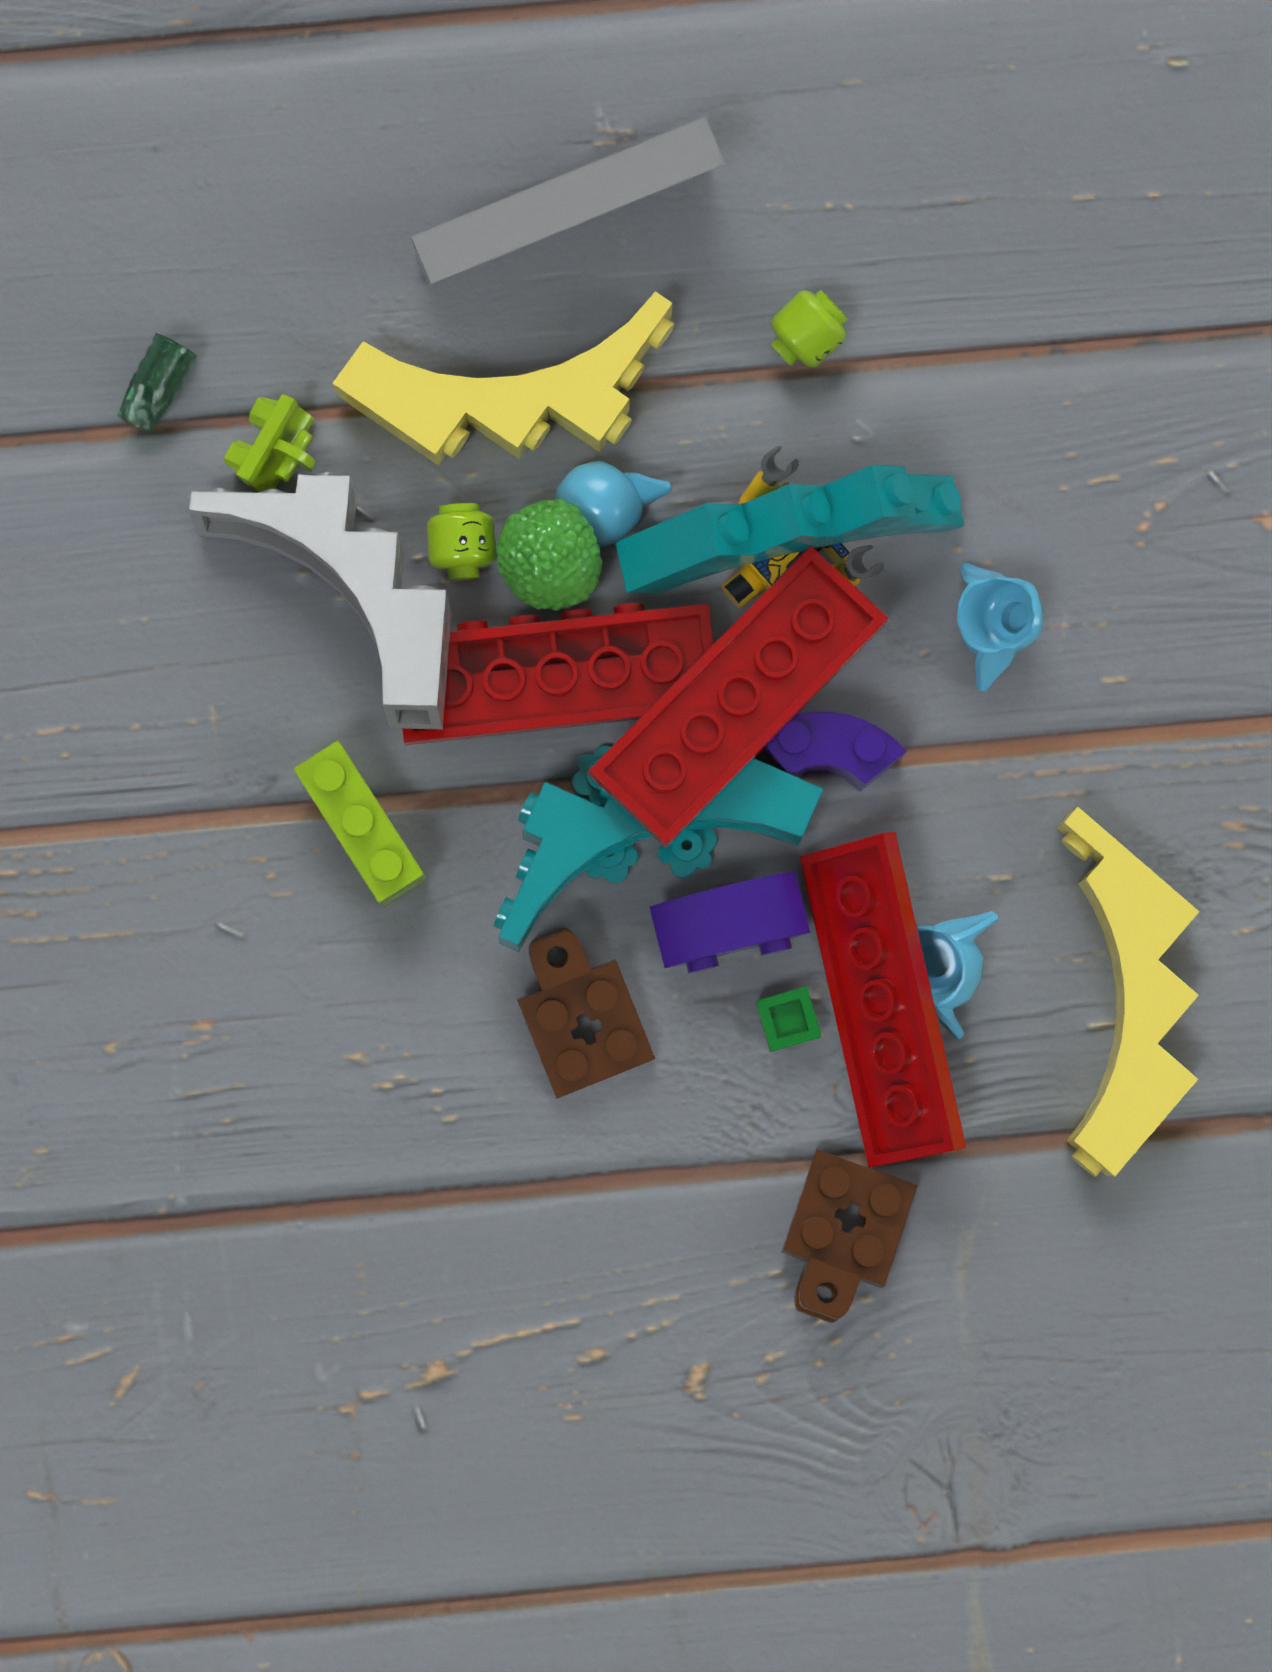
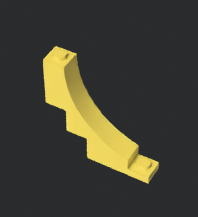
(1139, 924)

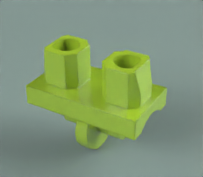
(278, 446)

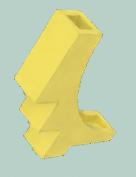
(512, 411)

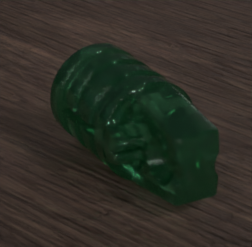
(155, 382)

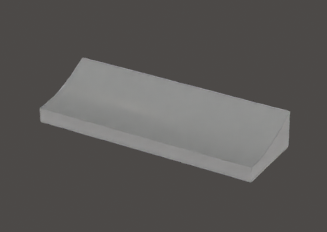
(566, 201)

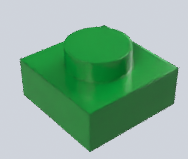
(788, 1019)

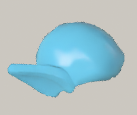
(610, 498)
(996, 620)
(954, 964)

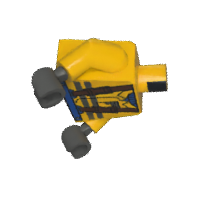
(761, 575)

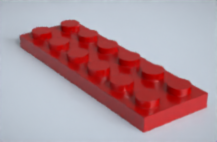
(737, 696)
(882, 1000)

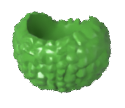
(549, 555)

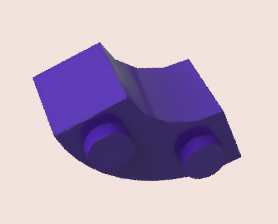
(834, 746)
(730, 920)

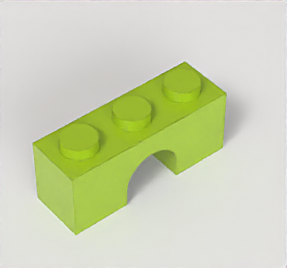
(360, 824)

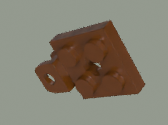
(575, 990)
(841, 1258)

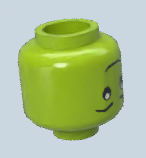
(808, 328)
(461, 540)

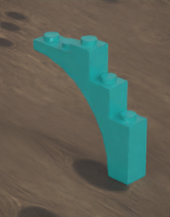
(787, 521)
(580, 833)

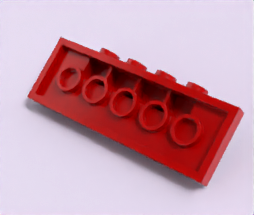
(565, 670)

